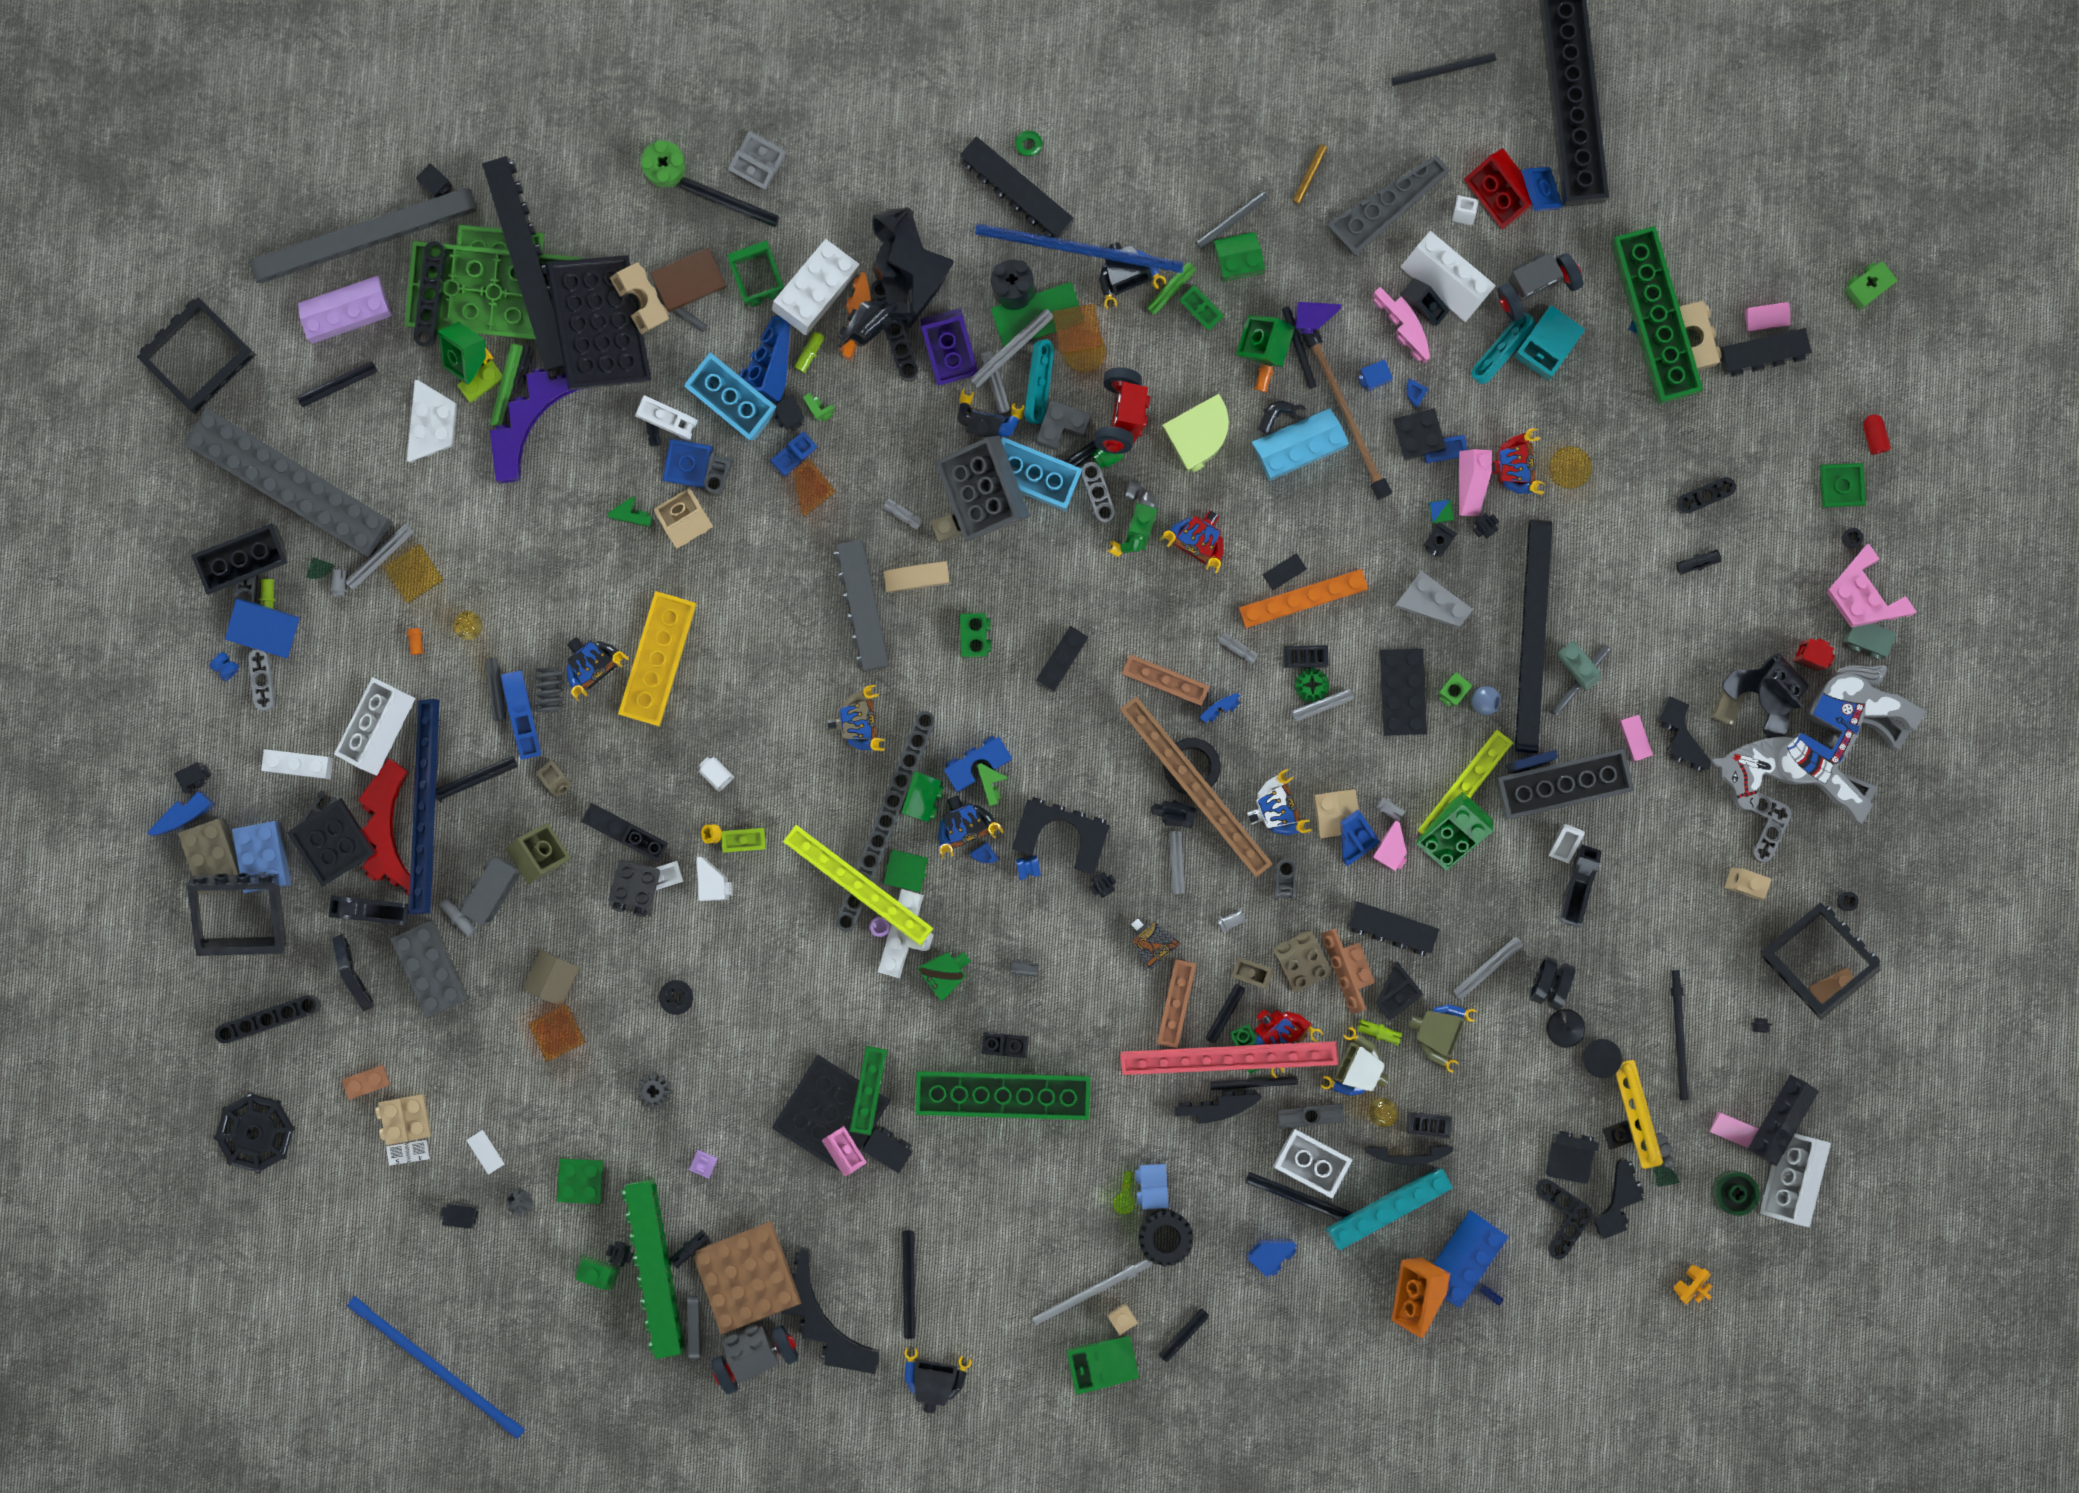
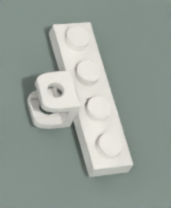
(899, 943)

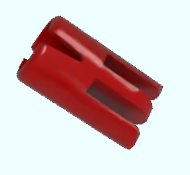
(1876, 434)

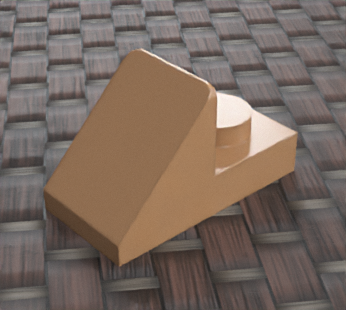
(1830, 985)

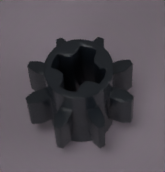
(1486, 525)
(1103, 884)
(619, 1253)

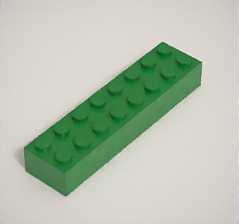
(1656, 315)
(1002, 1095)
(654, 1268)

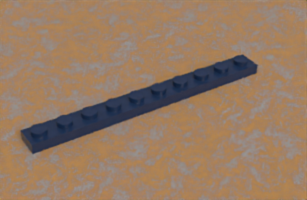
(424, 807)

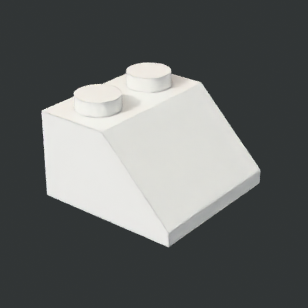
(711, 882)

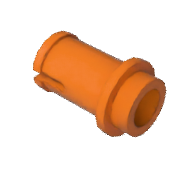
(1263, 378)
(415, 641)

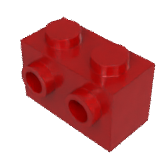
(1815, 654)

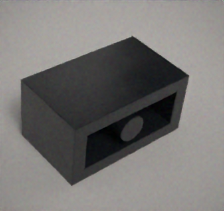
(888, 1149)

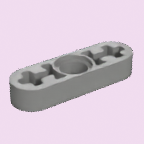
(259, 696)

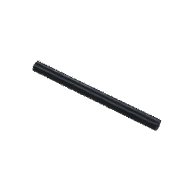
(1443, 69)

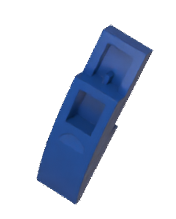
(521, 715)

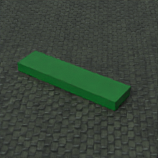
(868, 1090)

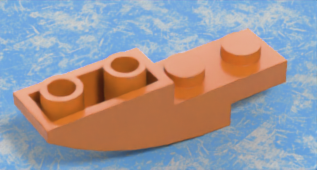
(861, 294)

